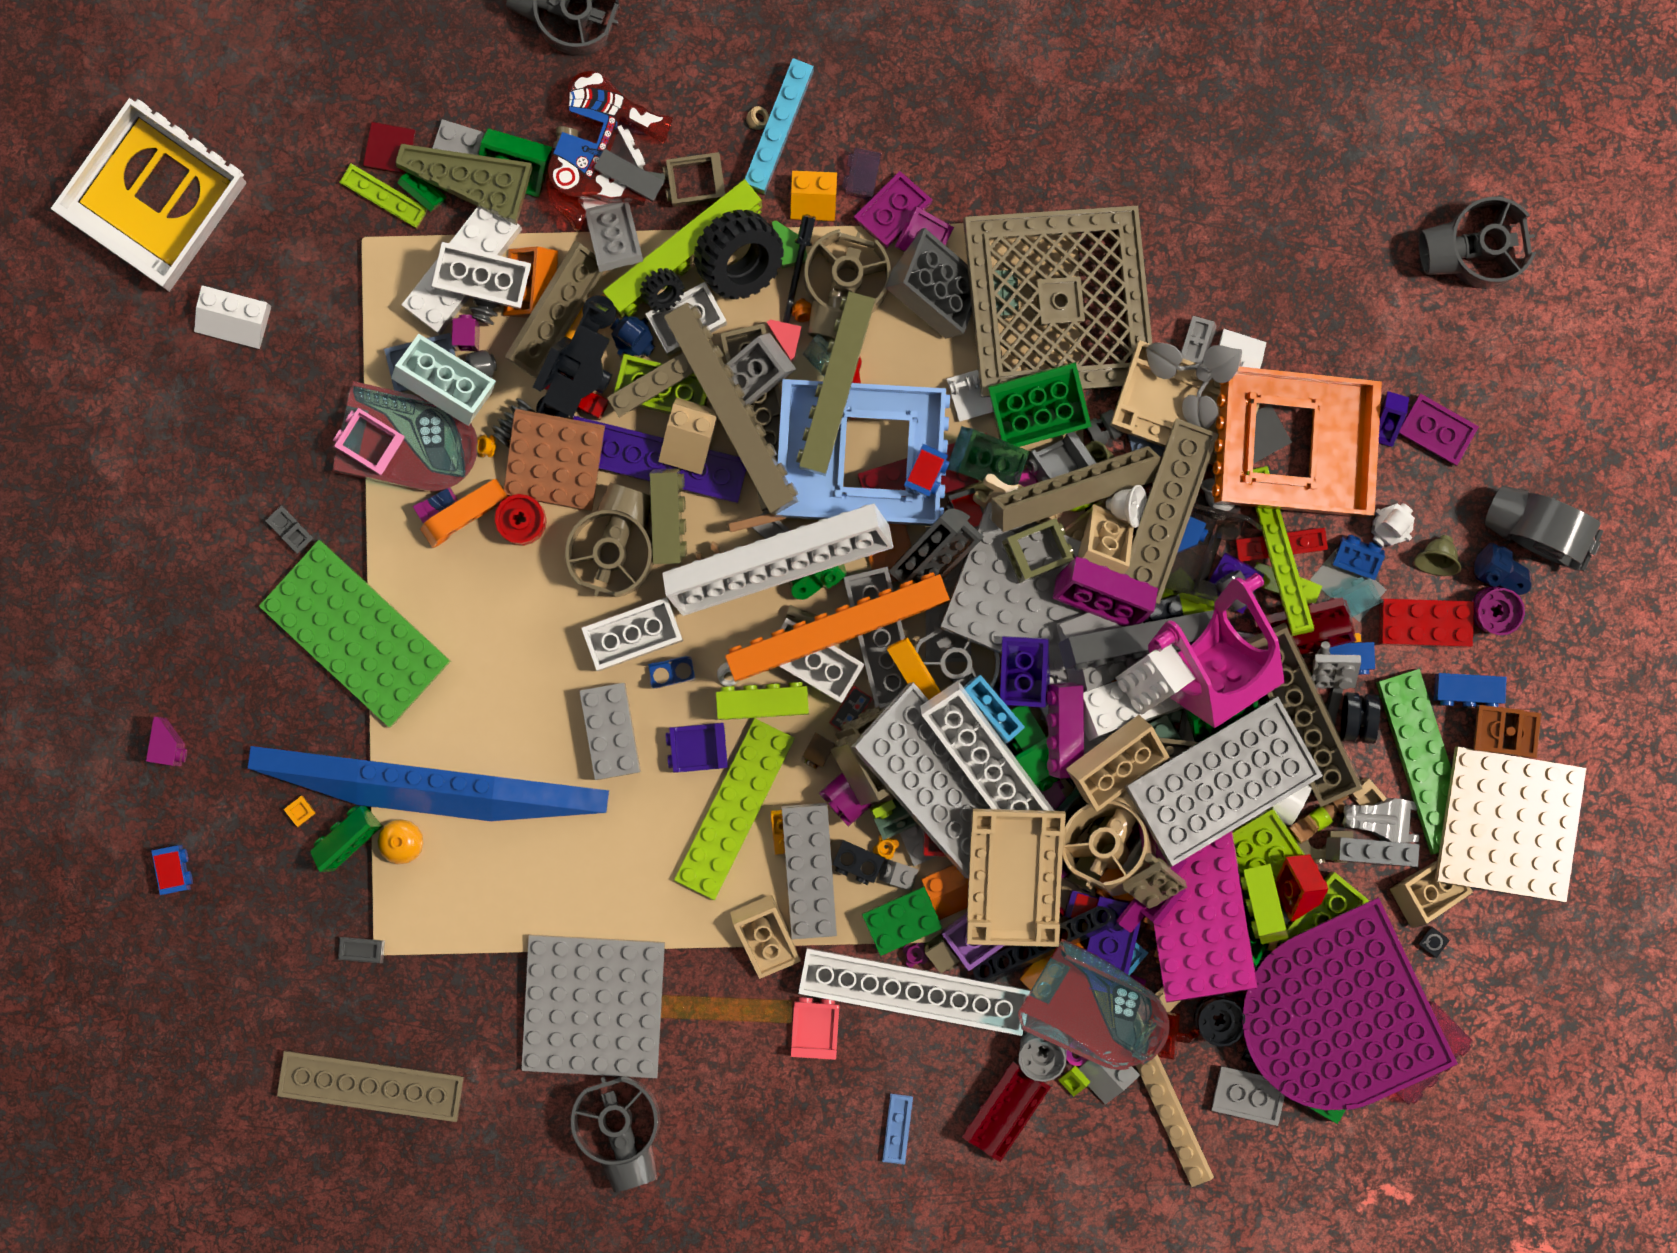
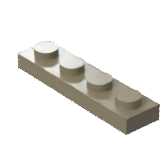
(650, 385)

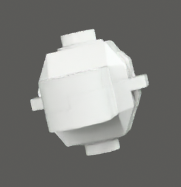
(1392, 525)

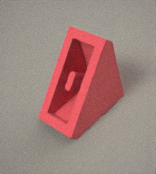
(787, 336)

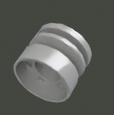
(1038, 1062)

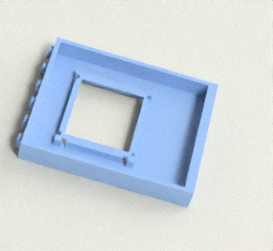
(824, 495)

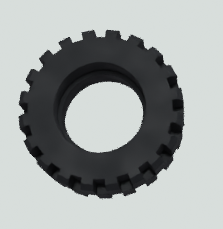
(727, 236)

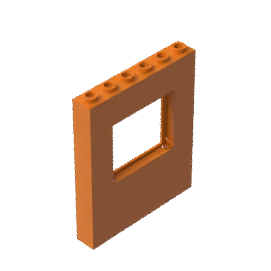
(1341, 443)

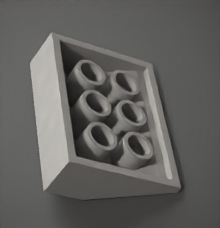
(1092, 677)

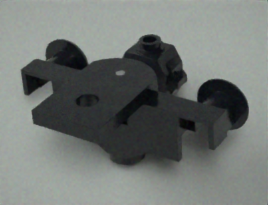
(578, 360)

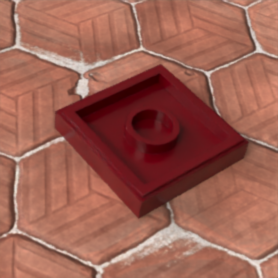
(384, 146)

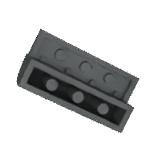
(938, 548)

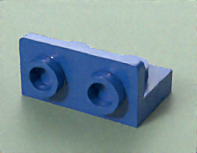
(1359, 556)

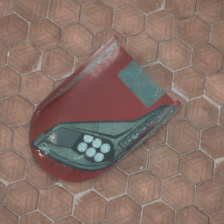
(435, 448)
(1095, 1010)

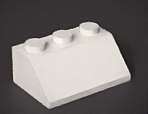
(231, 317)

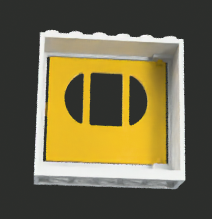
(168, 238)

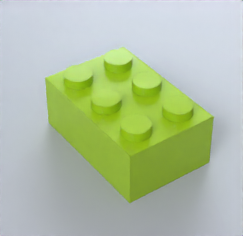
(1264, 904)

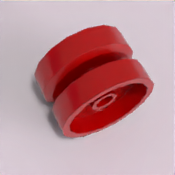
(511, 510)

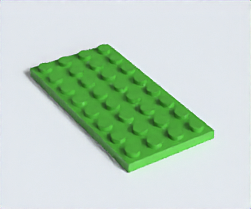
(355, 633)

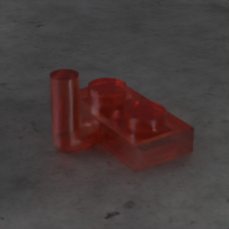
(1169, 1050)

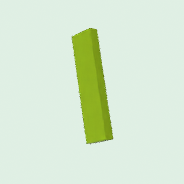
(383, 196)

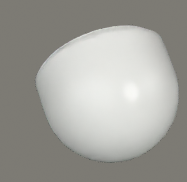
(723, 669)

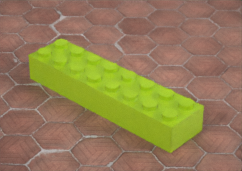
(678, 250)

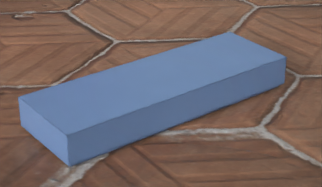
(897, 1128)

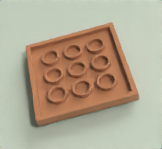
(554, 459)

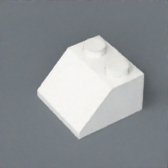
(1251, 348)

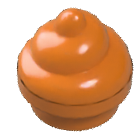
(801, 310)

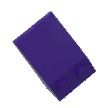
(1025, 671)

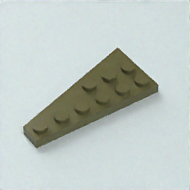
(481, 180)

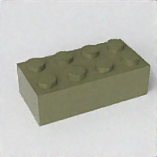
(667, 516)

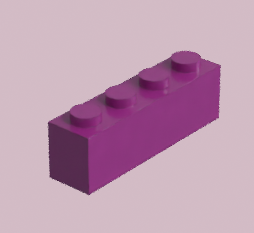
(1065, 727)

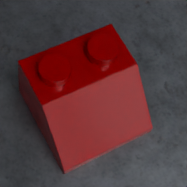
(1300, 886)

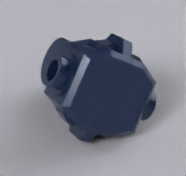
(632, 337)
(1497, 567)

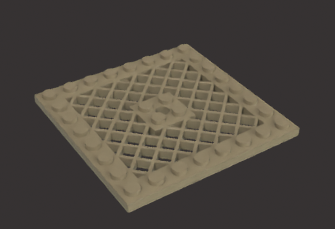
(983, 296)

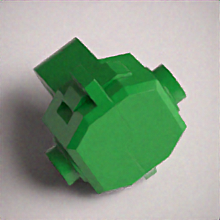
(809, 585)

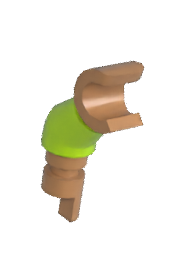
(1317, 820)

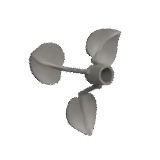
(1219, 364)

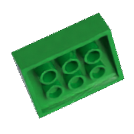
(1039, 406)

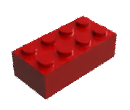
(1426, 623)

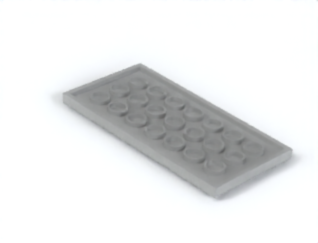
(922, 774)
(1223, 781)

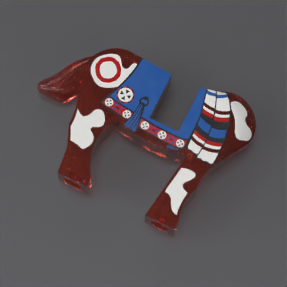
(572, 163)

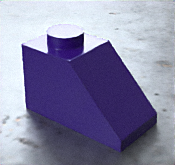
(1392, 417)

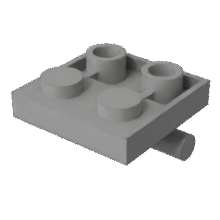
(1335, 670)

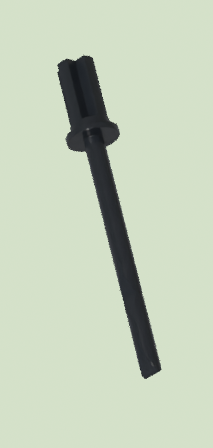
(803, 240)

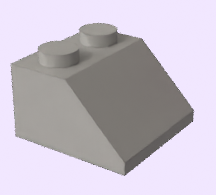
(1107, 1082)

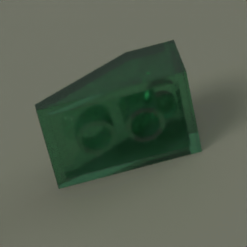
(981, 454)

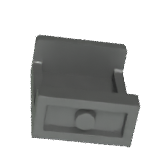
(1059, 458)

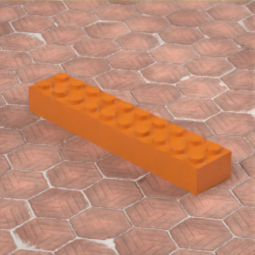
(837, 628)

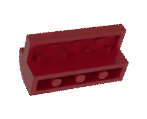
(1331, 624)
(1005, 1112)

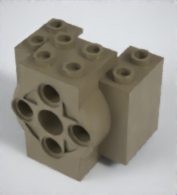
(859, 776)

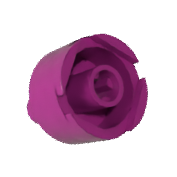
(843, 800)

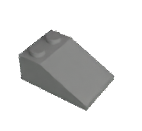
(760, 367)

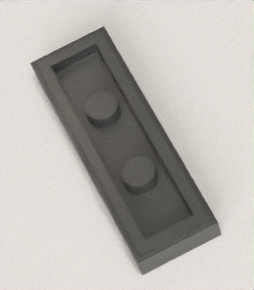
(628, 175)

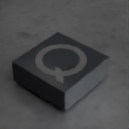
(1433, 942)

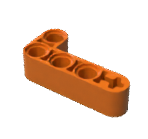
(463, 512)

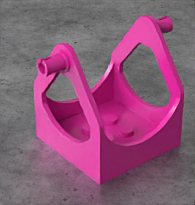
(1225, 666)

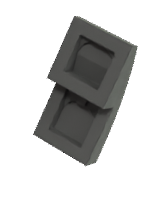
(289, 529)

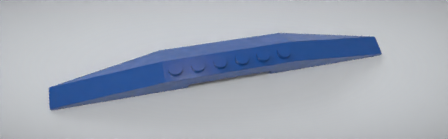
(427, 788)

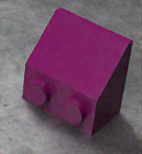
(165, 744)

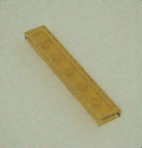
(726, 1009)

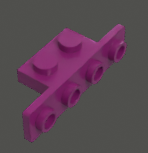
(1136, 910)

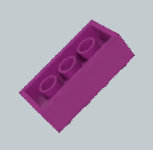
(1105, 592)

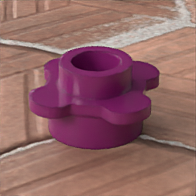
(920, 958)

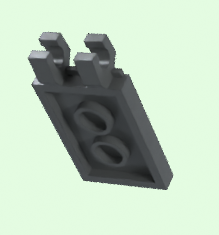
(1269, 434)

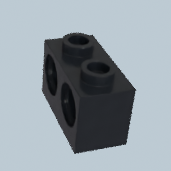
(860, 856)

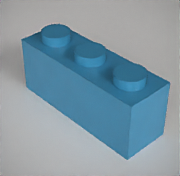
(994, 709)

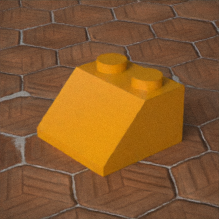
(813, 195)

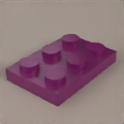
(890, 209)
(1438, 429)

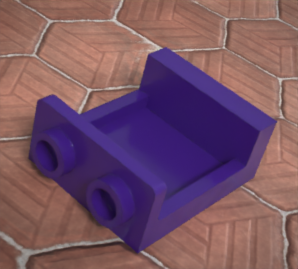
(697, 747)

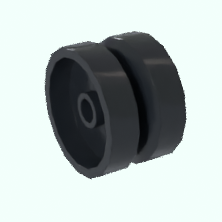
(1360, 718)

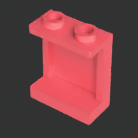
(815, 1029)

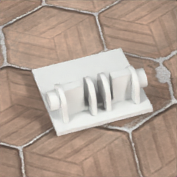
(967, 396)

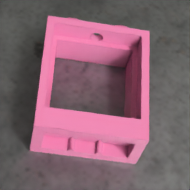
(352, 419)

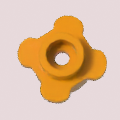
(486, 445)
(888, 852)

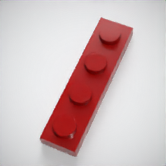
(1300, 542)

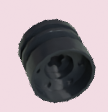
(1220, 1032)

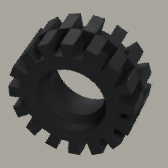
(656, 283)

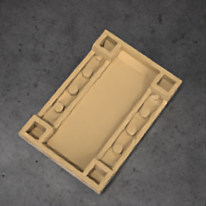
(1152, 403)
(1015, 877)

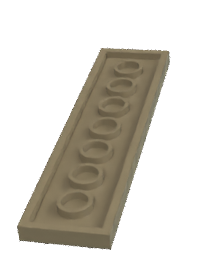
(1170, 503)
(370, 1086)

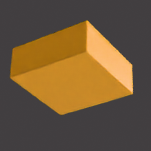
(300, 811)

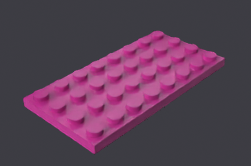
(1206, 933)

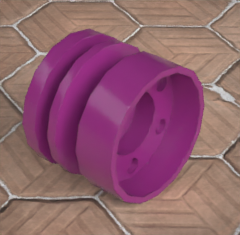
(1508, 604)

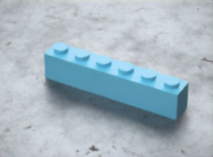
(779, 125)

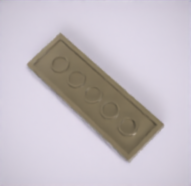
(555, 309)

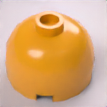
(400, 841)

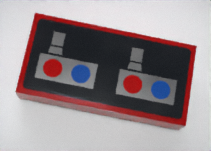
(852, 706)

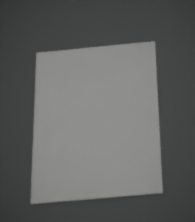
(1333, 578)

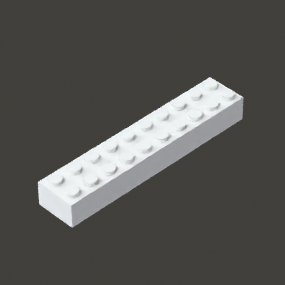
(778, 559)
(912, 991)

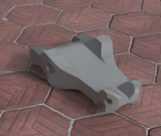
(1385, 819)

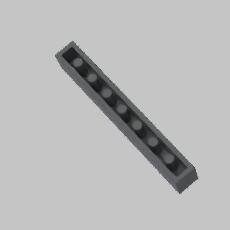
(1125, 642)

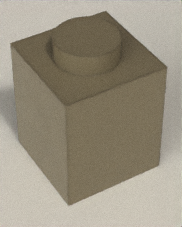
(941, 954)

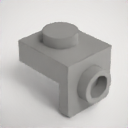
(898, 874)

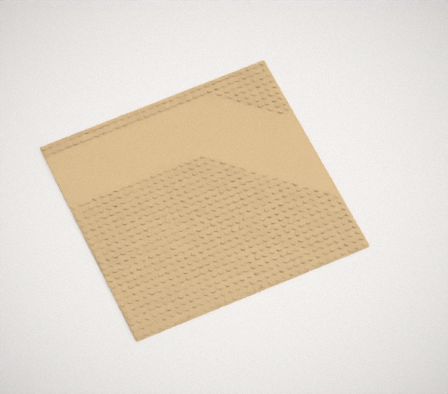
(520, 653)

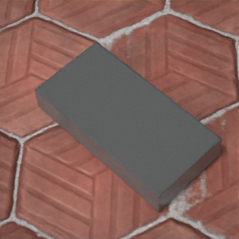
(361, 950)

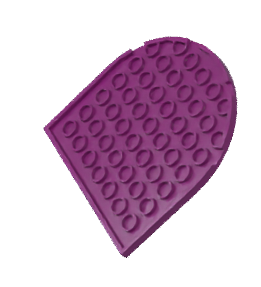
(1343, 1015)

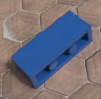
(1469, 689)

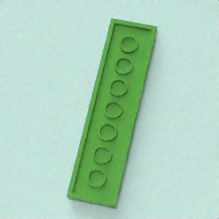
(1419, 749)

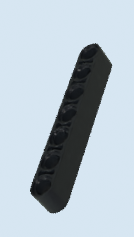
(1037, 953)

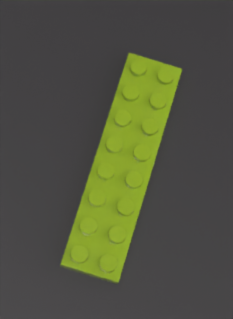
(734, 809)

